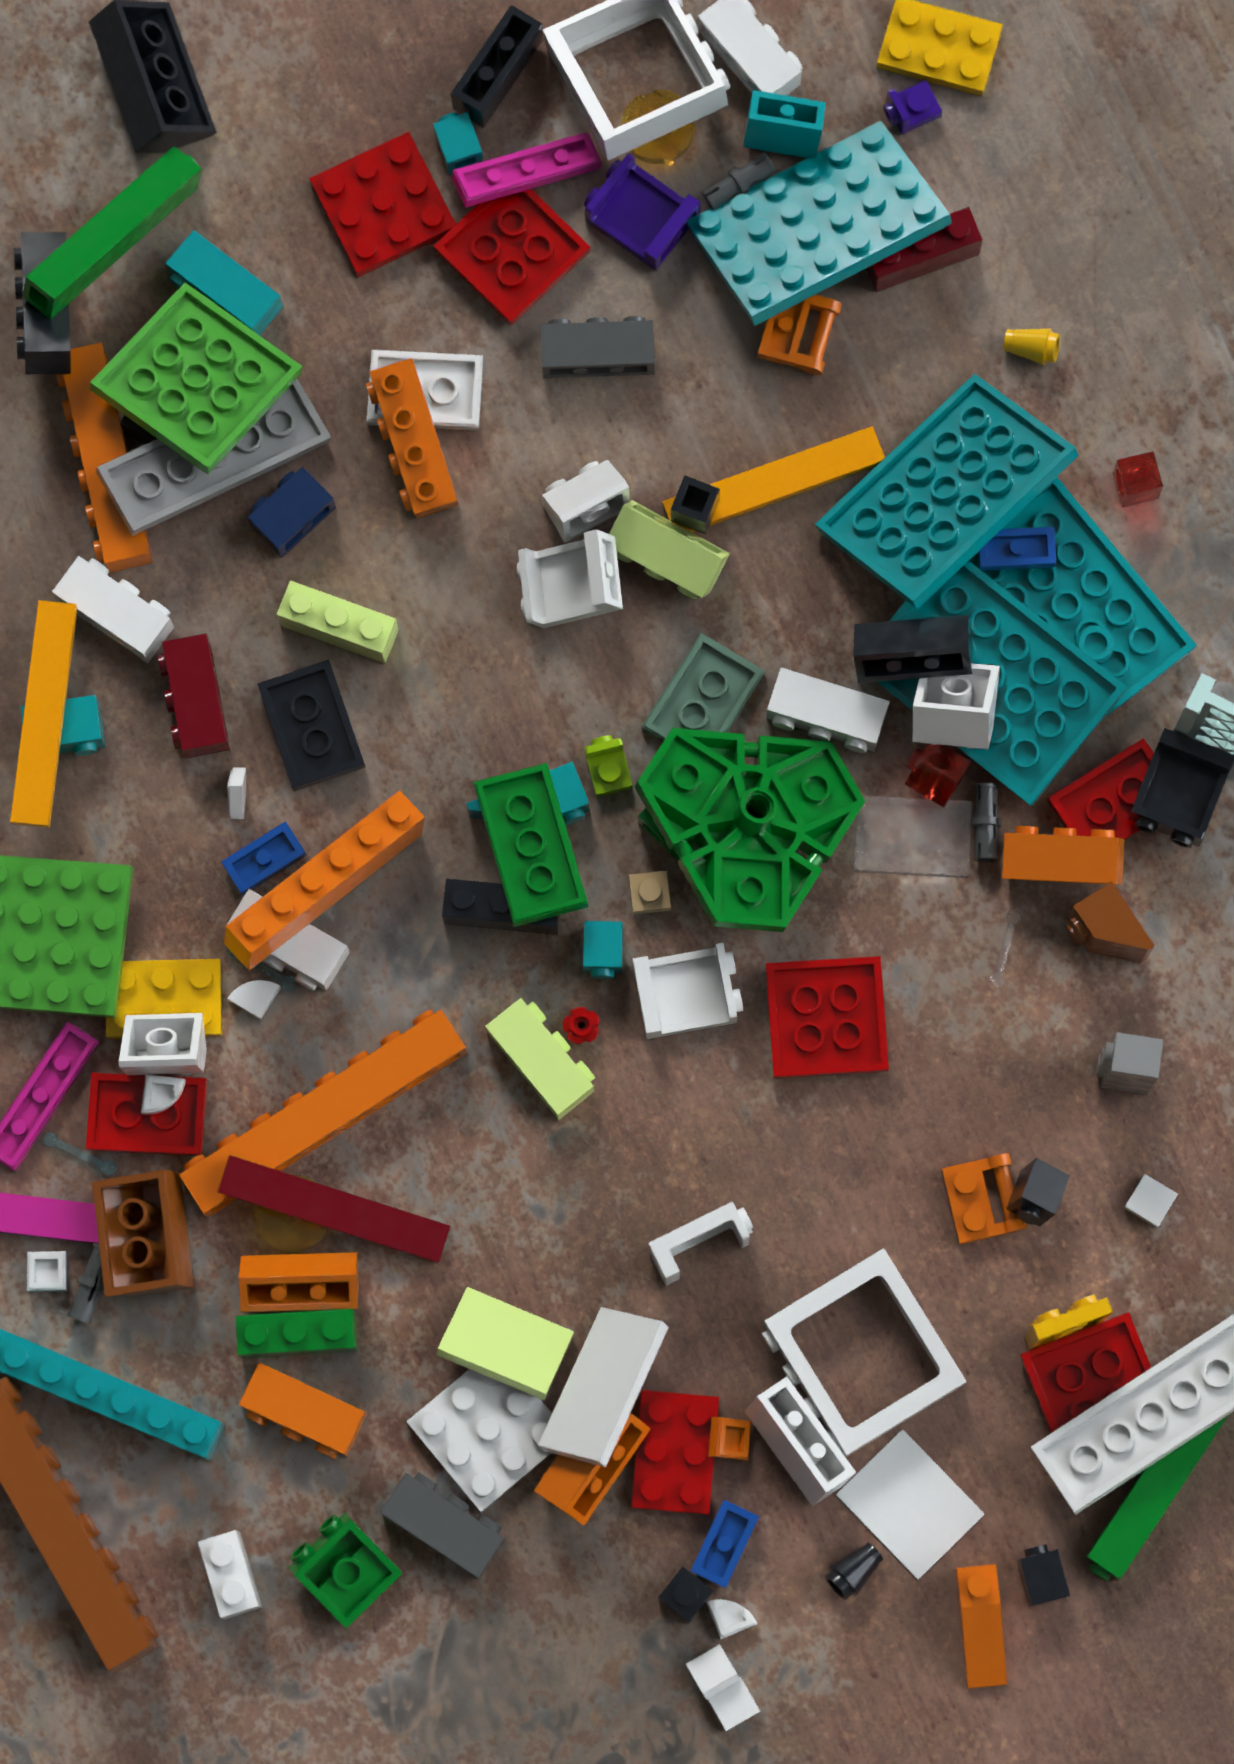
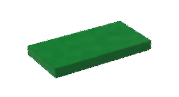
(530, 844)

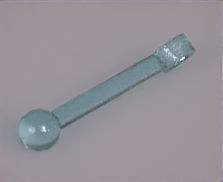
(288, 983)
(108, 1167)

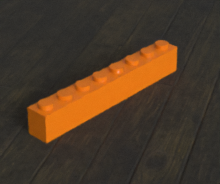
(331, 1107)

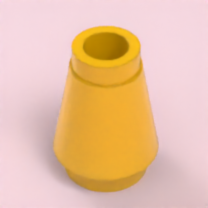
(1033, 344)

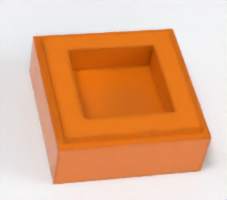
(729, 1438)

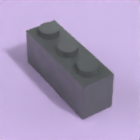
(597, 348)
(444, 1523)

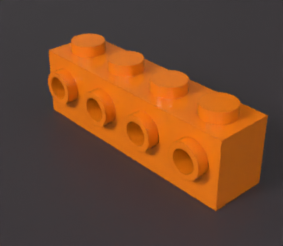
(413, 438)

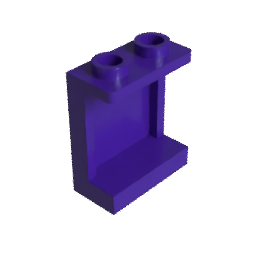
(639, 212)

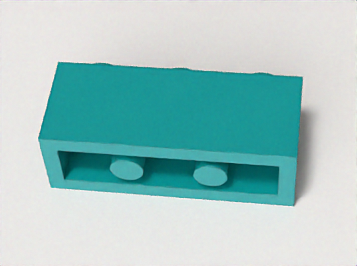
(223, 282)

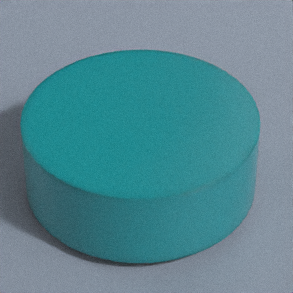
(1096, 643)

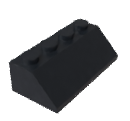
(151, 75)

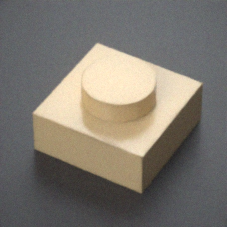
(650, 892)

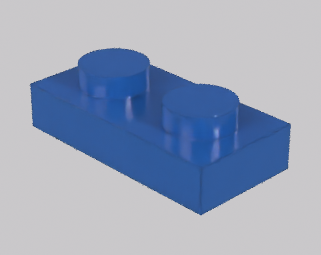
(1019, 549)
(264, 858)
(724, 1544)

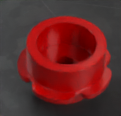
(588, 1033)

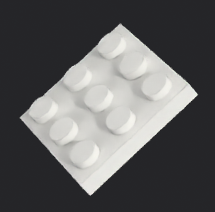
(484, 1434)

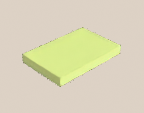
(505, 1343)

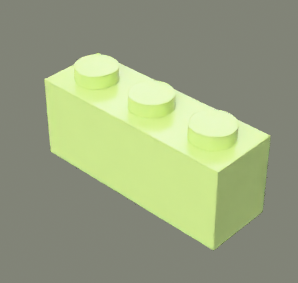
(667, 550)
(337, 622)
(541, 1057)

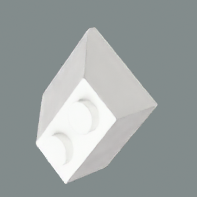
(585, 499)
(957, 708)
(163, 1044)

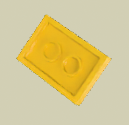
(939, 46)
(170, 989)
(1053, 1326)

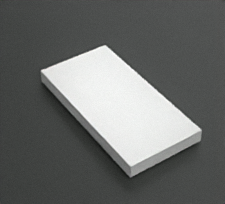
(603, 1386)

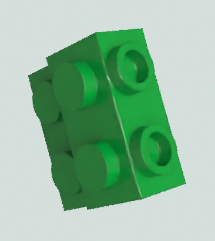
(343, 1568)

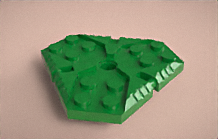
(748, 864)

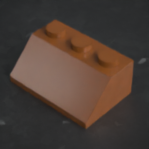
(142, 1234)

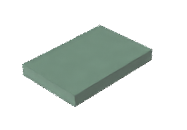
(705, 691)

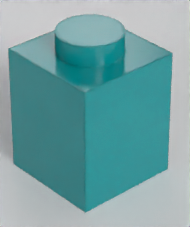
(457, 141)
(603, 948)

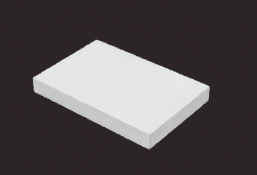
(449, 384)

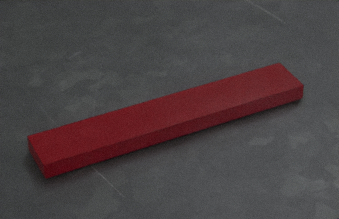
(333, 1209)

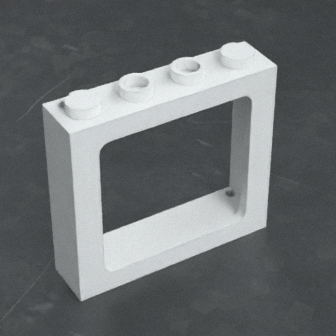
(611, 20)
(798, 1370)

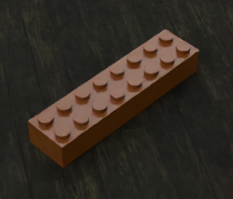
(68, 1539)

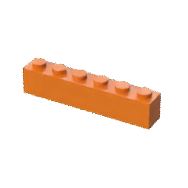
(98, 441)
(324, 880)

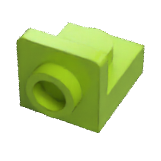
(607, 766)

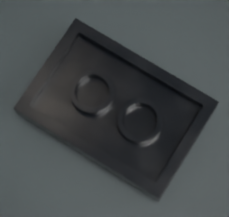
(311, 725)

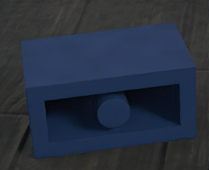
(291, 511)

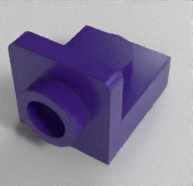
(912, 107)

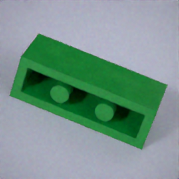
(296, 1333)

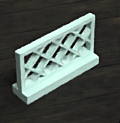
(1208, 717)

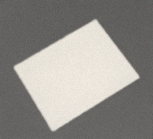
(910, 1504)

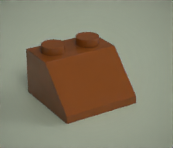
(1108, 926)

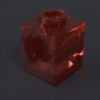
(1137, 479)
(936, 772)

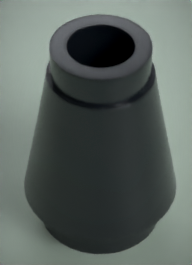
(853, 1571)

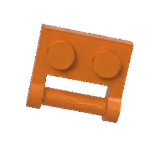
(785, 331)
(971, 1203)

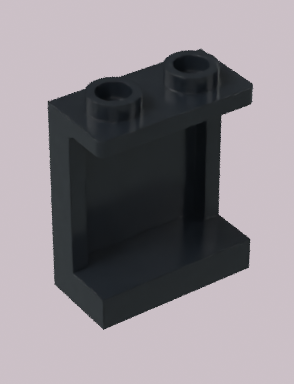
(1181, 789)

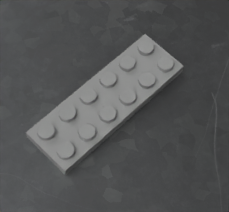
(160, 483)

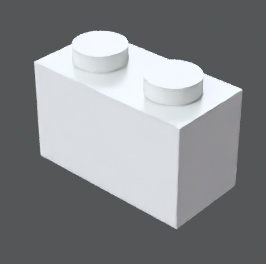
(230, 1574)

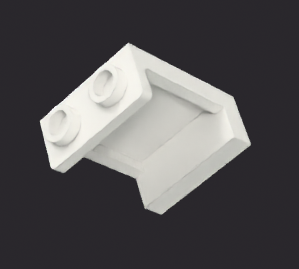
(570, 580)
(687, 991)
(683, 1238)

